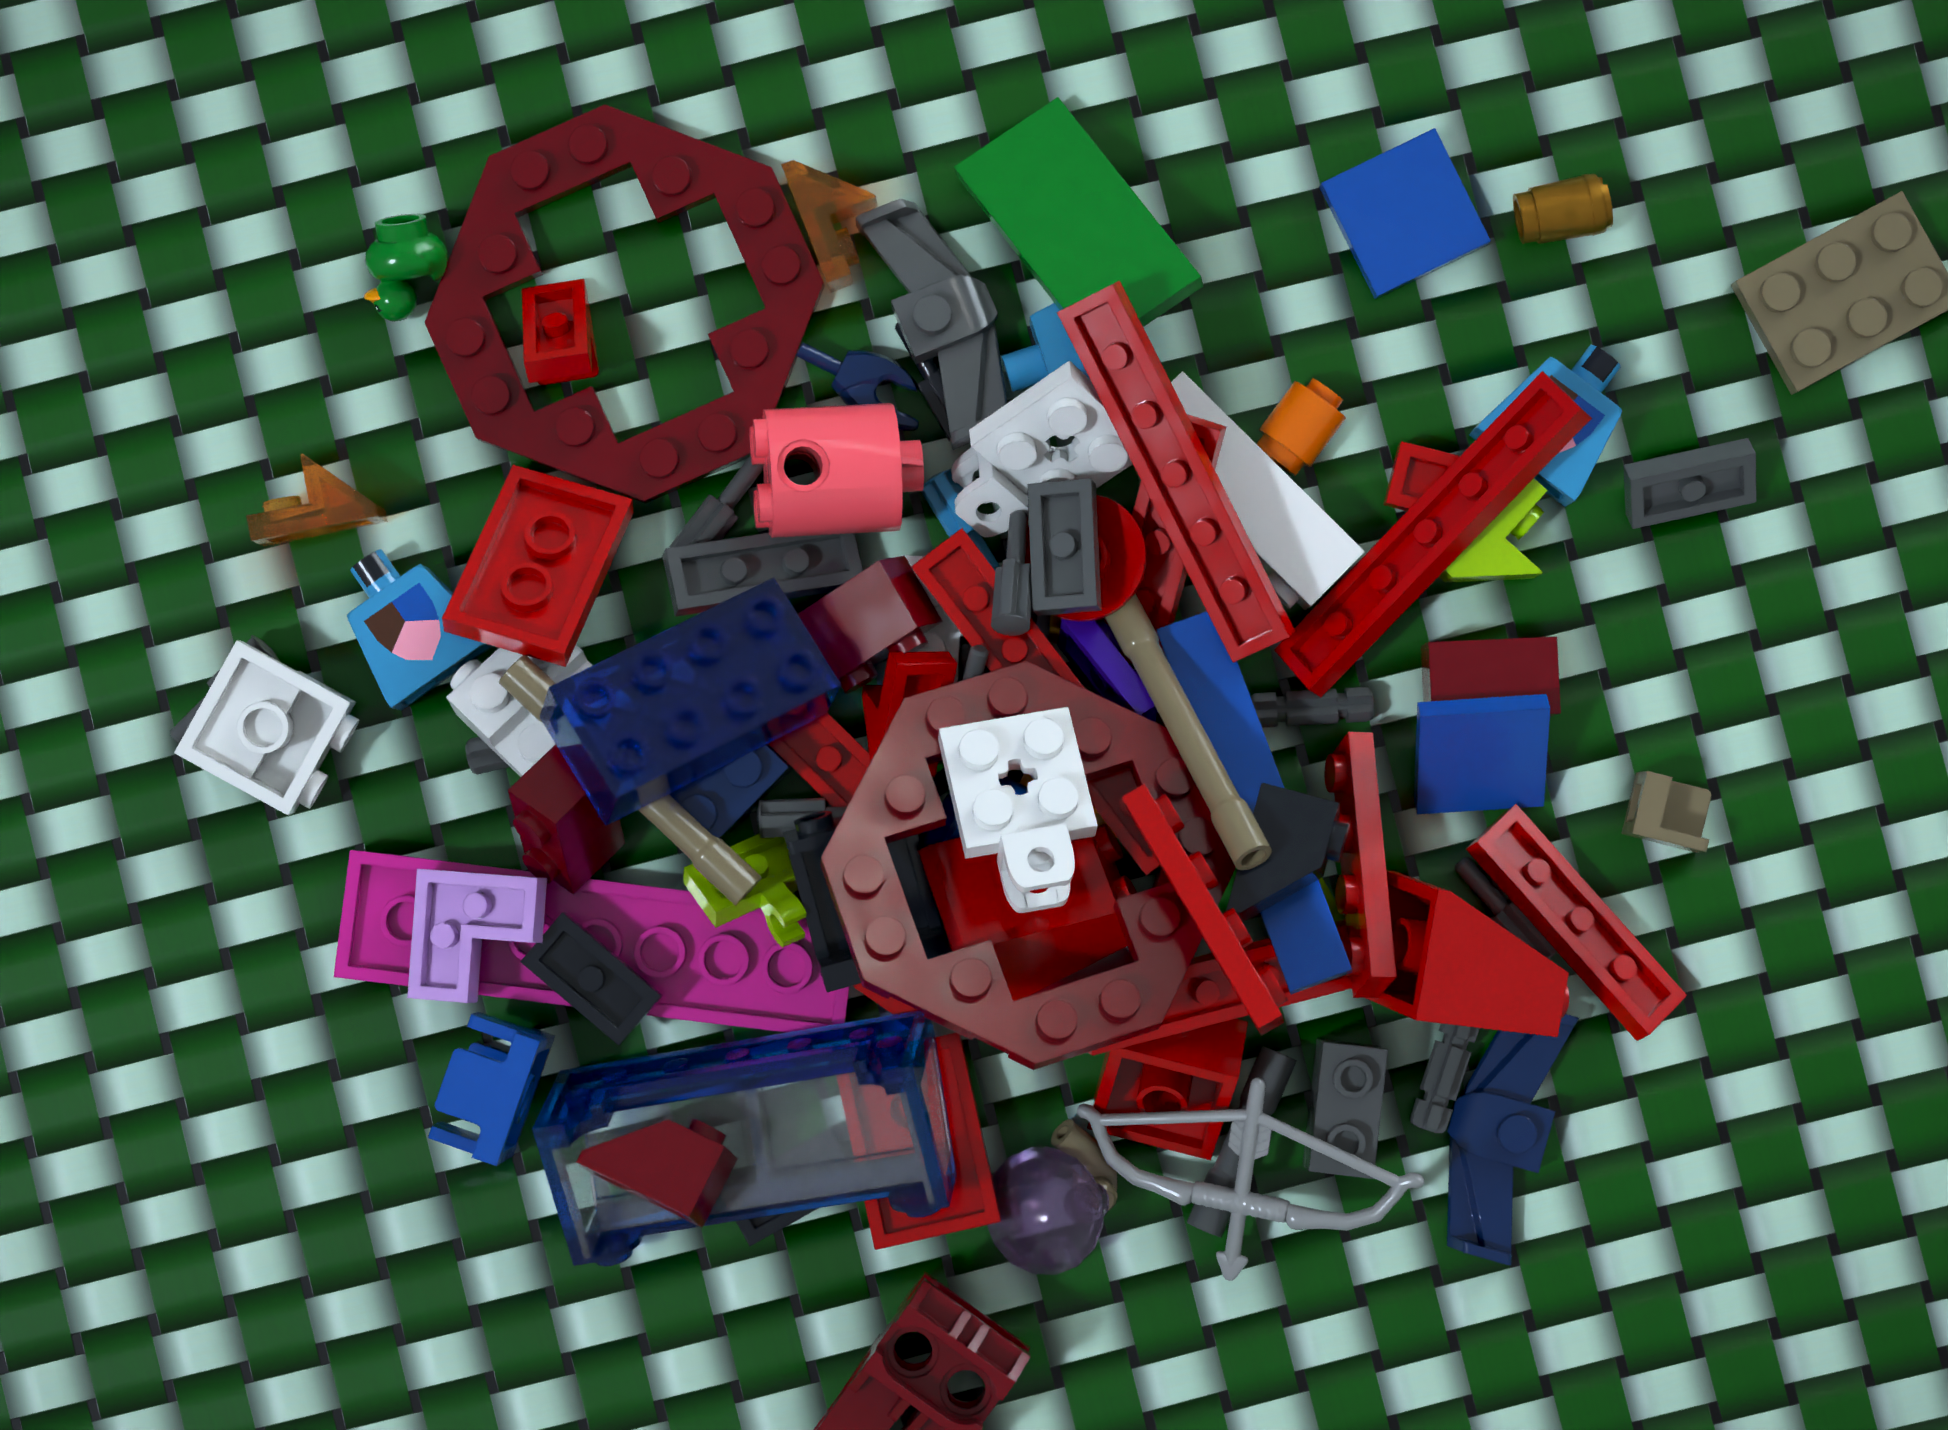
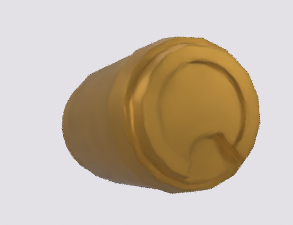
(1563, 210)

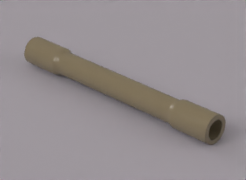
(1228, 810)
(708, 853)

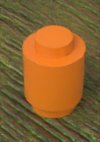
(1301, 425)

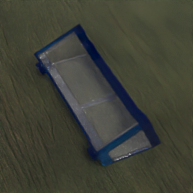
(804, 1111)

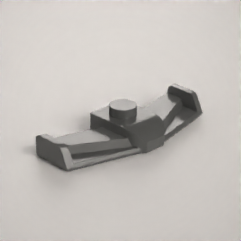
(941, 314)

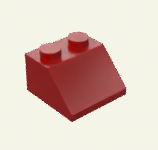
(1174, 1074)

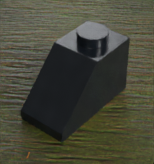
(1302, 837)

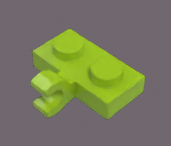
(771, 894)

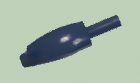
(859, 376)

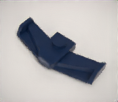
(1492, 1132)

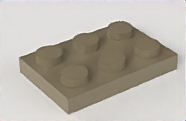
(1845, 292)

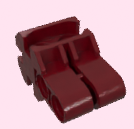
(959, 1341)

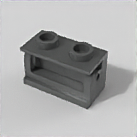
(1345, 1103)

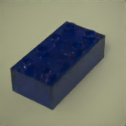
(689, 700)

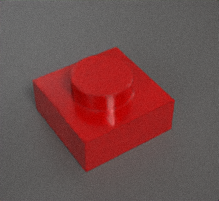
(1414, 473)

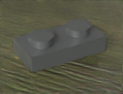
(1690, 483)
(1064, 547)

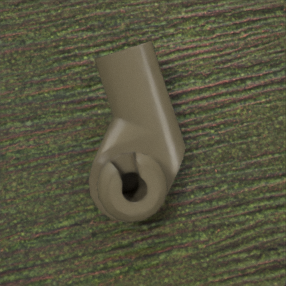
(1080, 1144)

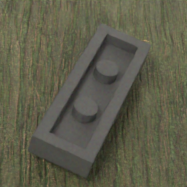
(718, 570)

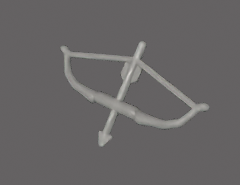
(1249, 1140)

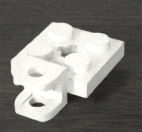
(1016, 451)
(1027, 829)

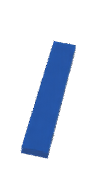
(1301, 923)

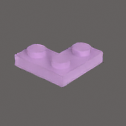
(454, 916)

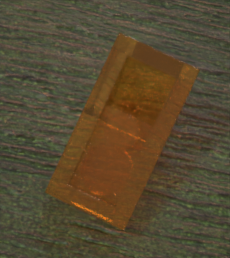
(821, 204)
(330, 509)

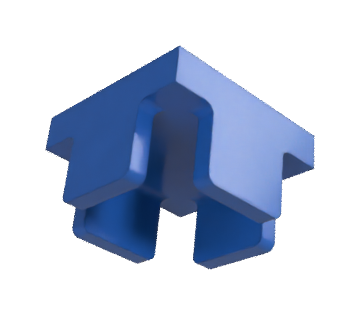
(491, 1089)

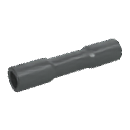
(1275, 1071)

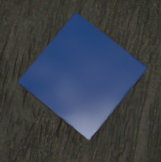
(1404, 213)
(1481, 753)

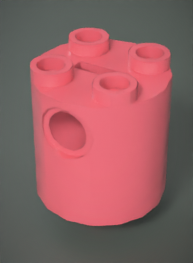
(855, 465)

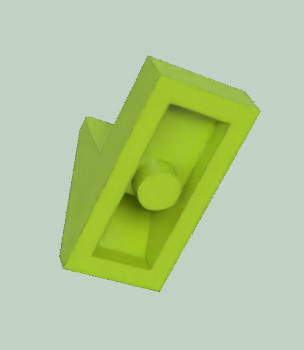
(1491, 554)

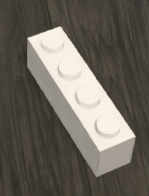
(1288, 530)

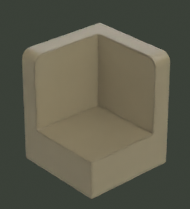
(1667, 812)

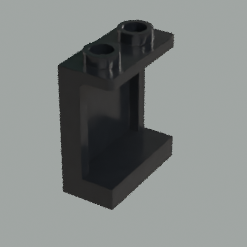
(805, 848)

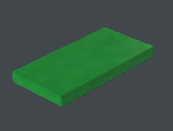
(1075, 216)

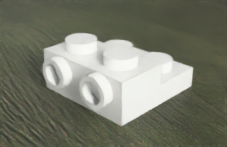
(497, 715)
(268, 729)

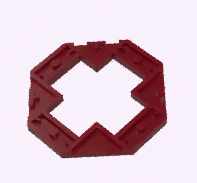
(497, 257)
(967, 985)

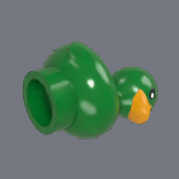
(398, 254)

